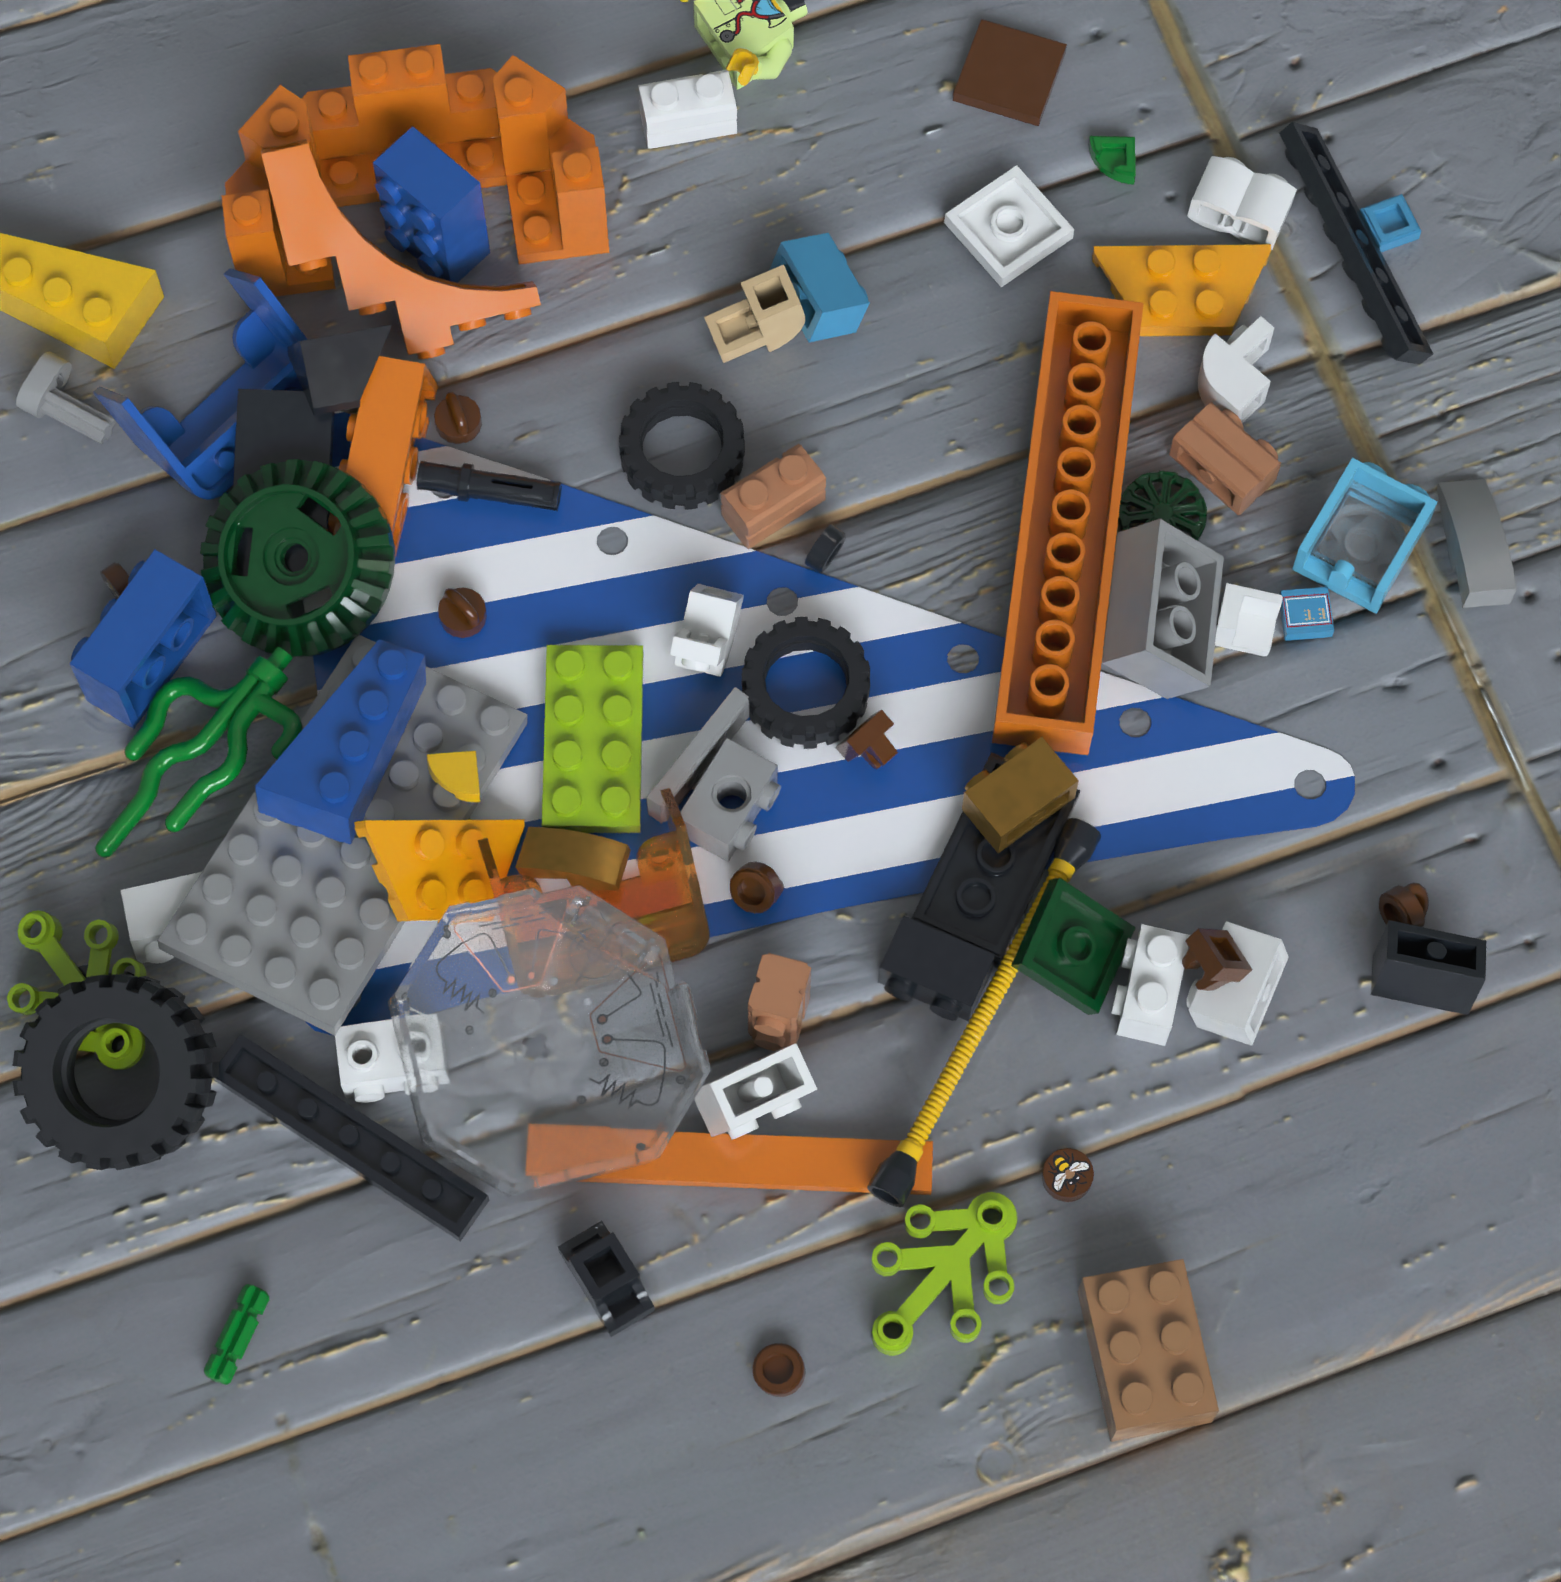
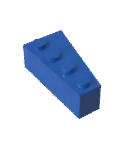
(344, 750)

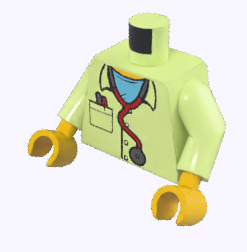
(749, 35)

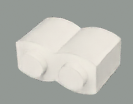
(1241, 201)

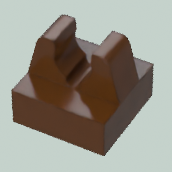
(870, 741)
(1217, 956)

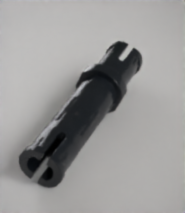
(486, 485)

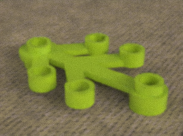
(99, 962)
(949, 1265)

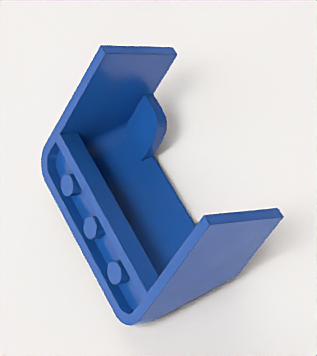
(202, 446)

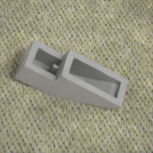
(1476, 543)

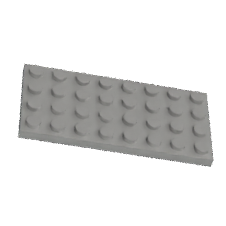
(306, 913)

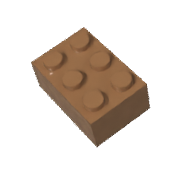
(1147, 1350)

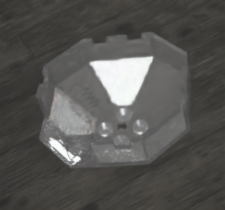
(613, 1025)

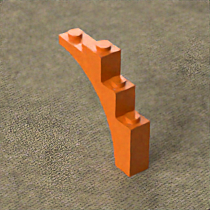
(425, 304)

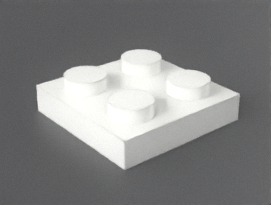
(1009, 226)

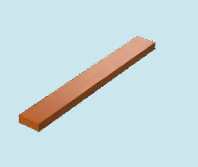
(770, 1163)

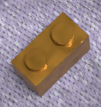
(1018, 793)

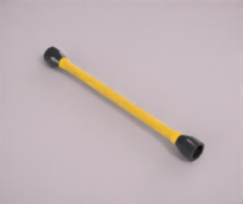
(897, 1173)

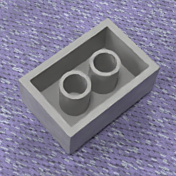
(1163, 609)

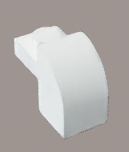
(1228, 370)
(707, 630)

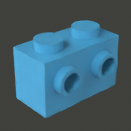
(824, 286)

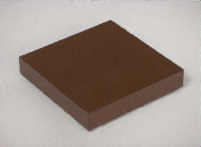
(1009, 72)

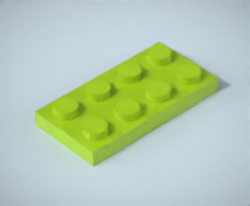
(593, 738)

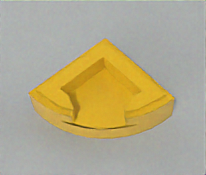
(456, 773)

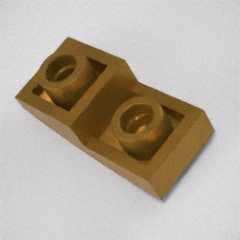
(573, 856)

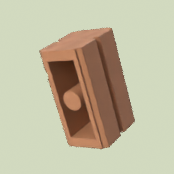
(1225, 457)
(773, 496)
(778, 1001)

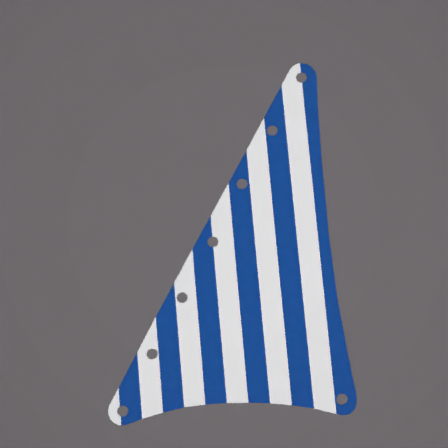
(837, 825)

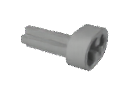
(43, 395)

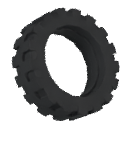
(673, 402)
(797, 637)

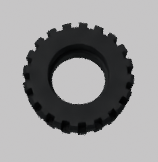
(51, 1086)

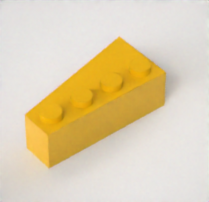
(77, 296)

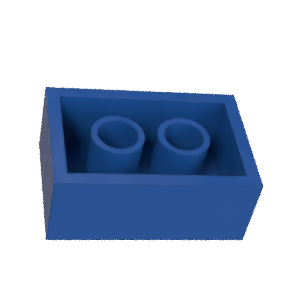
(431, 207)
(142, 637)

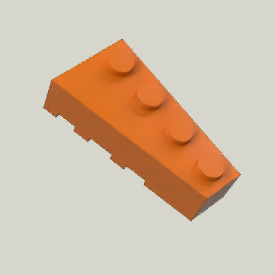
(385, 434)

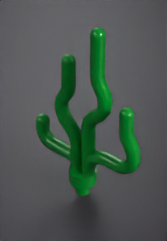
(235, 712)

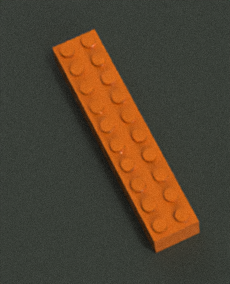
(1068, 523)

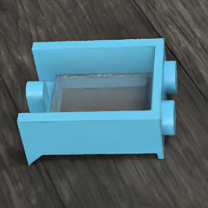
(1364, 534)

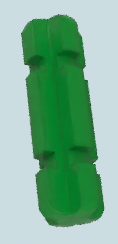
(236, 1334)

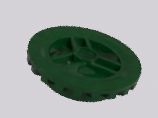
(352, 562)

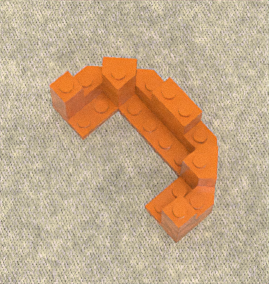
(493, 124)

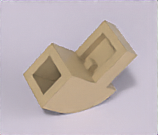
(767, 316)

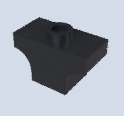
(607, 1277)

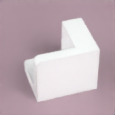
(1247, 619)

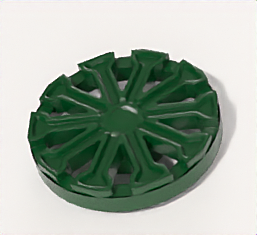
(1163, 506)

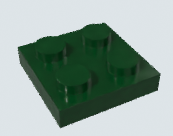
(1073, 946)

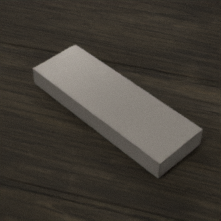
(700, 752)

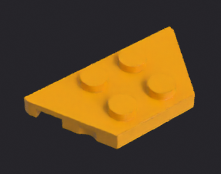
(1184, 286)
(437, 861)

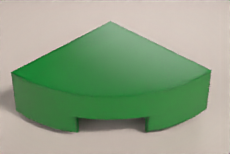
(1114, 157)

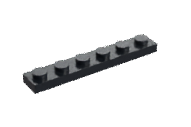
(1355, 242)
(351, 1138)

